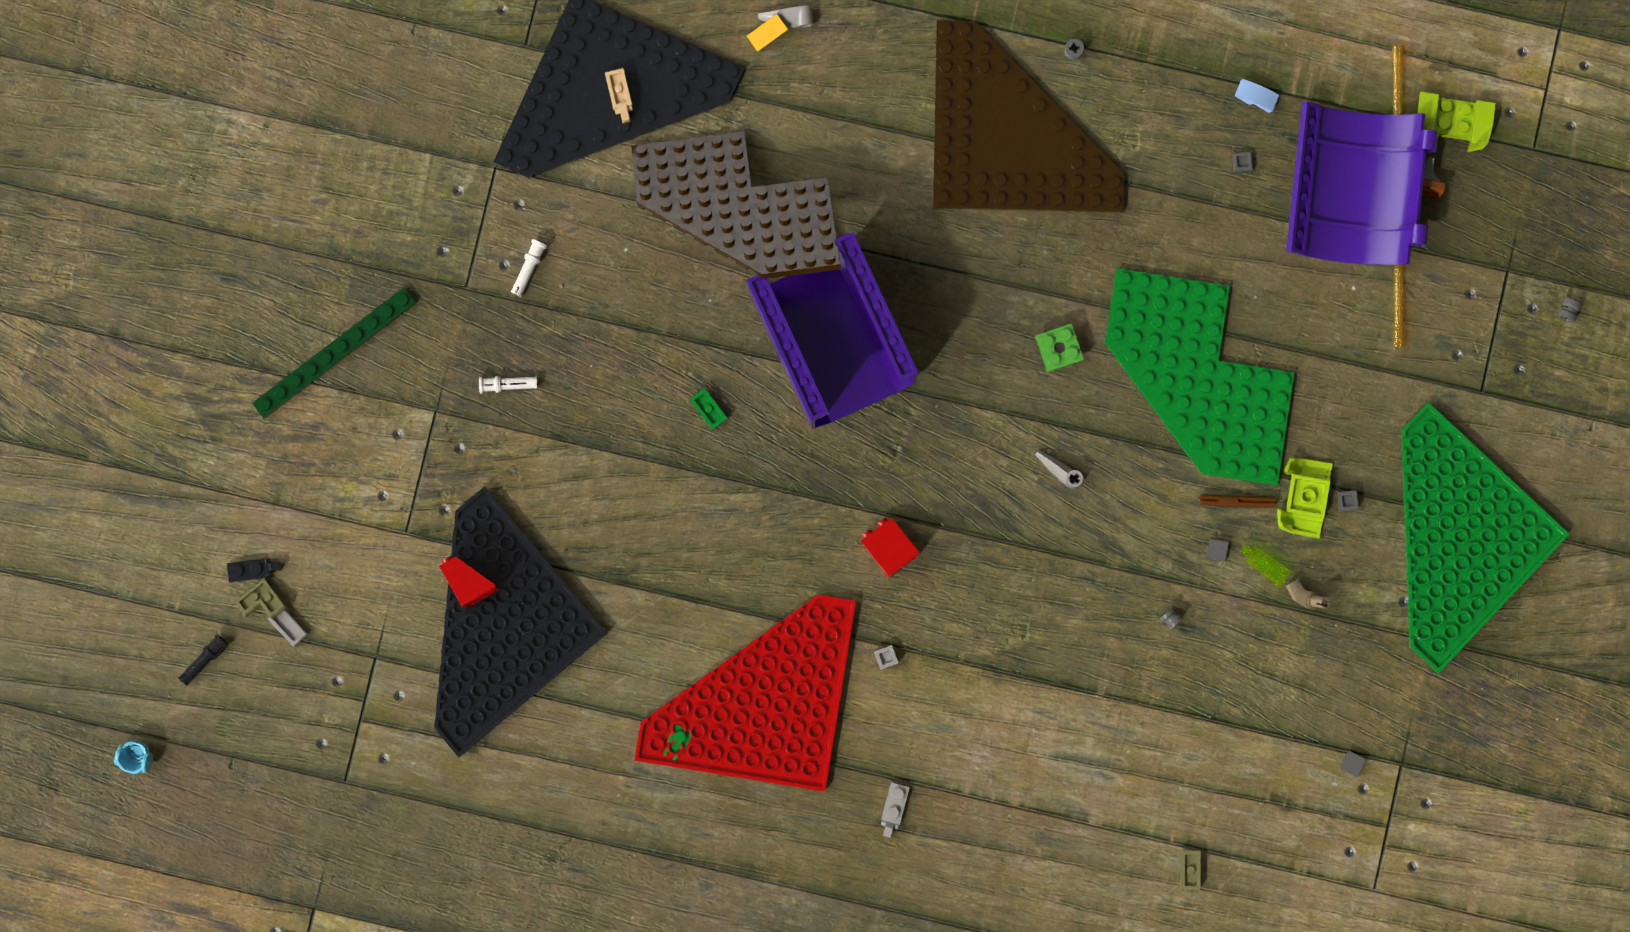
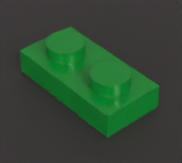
(708, 409)

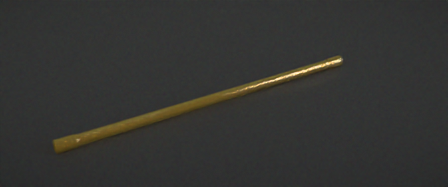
(1398, 331)

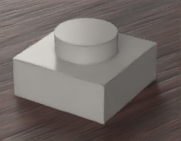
(886, 657)

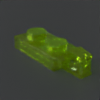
(1265, 565)

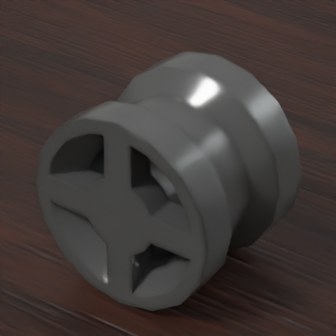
(1074, 53)
(1171, 618)

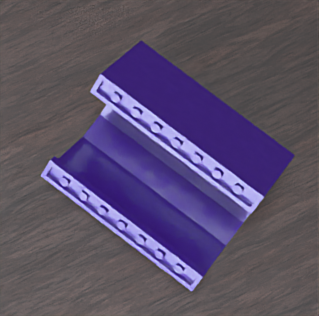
(834, 336)

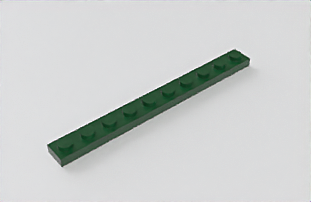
(334, 353)

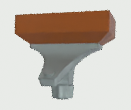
(1431, 184)

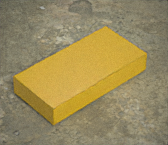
(767, 32)

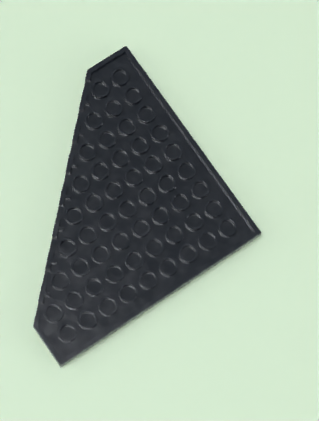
(569, 101)
(510, 640)

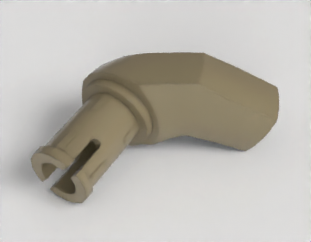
(1307, 598)

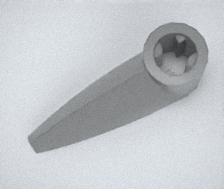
(792, 17)
(1060, 470)

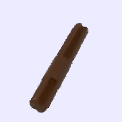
(1237, 501)

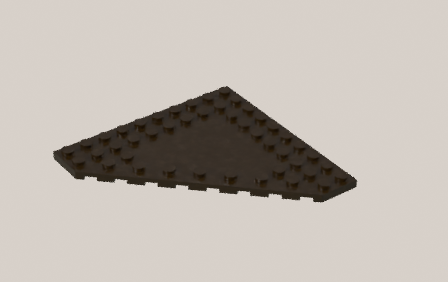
(1005, 139)

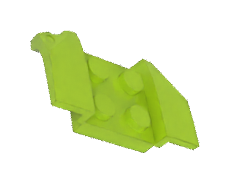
(1458, 119)
(1306, 497)

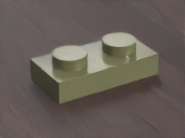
(1190, 870)

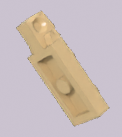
(619, 93)

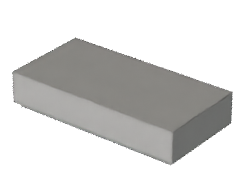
(289, 628)

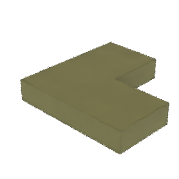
(261, 595)

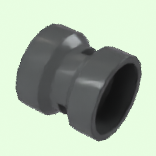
(1569, 310)

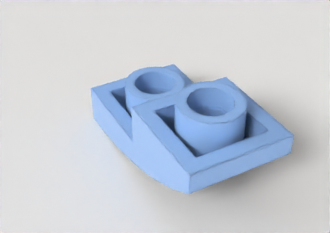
(1256, 94)

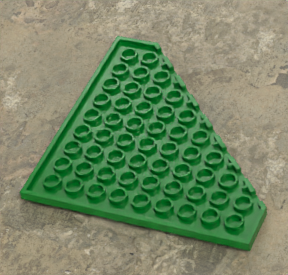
(1466, 537)

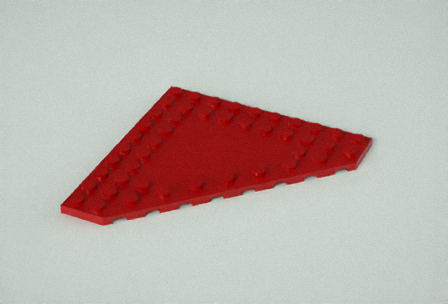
(767, 707)

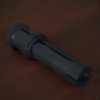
(209, 653)

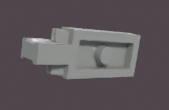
(894, 808)

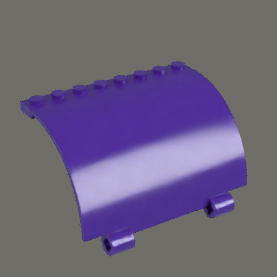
(1358, 186)

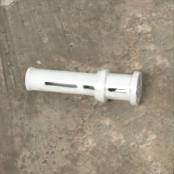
(532, 259)
(497, 381)

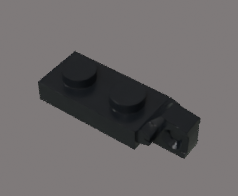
(251, 570)

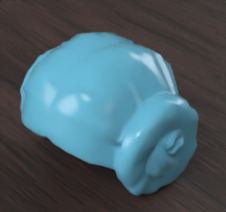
(133, 757)

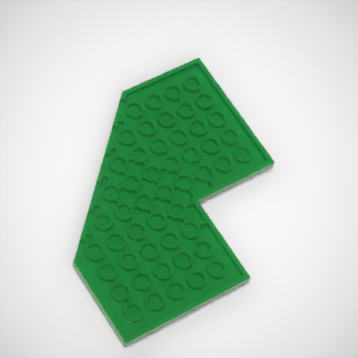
(1218, 411)

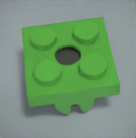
(1059, 348)

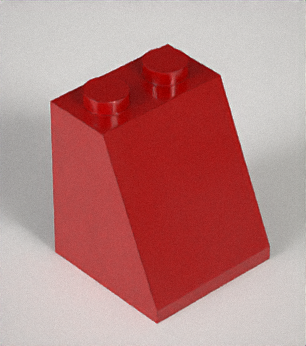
(889, 547)
(466, 582)

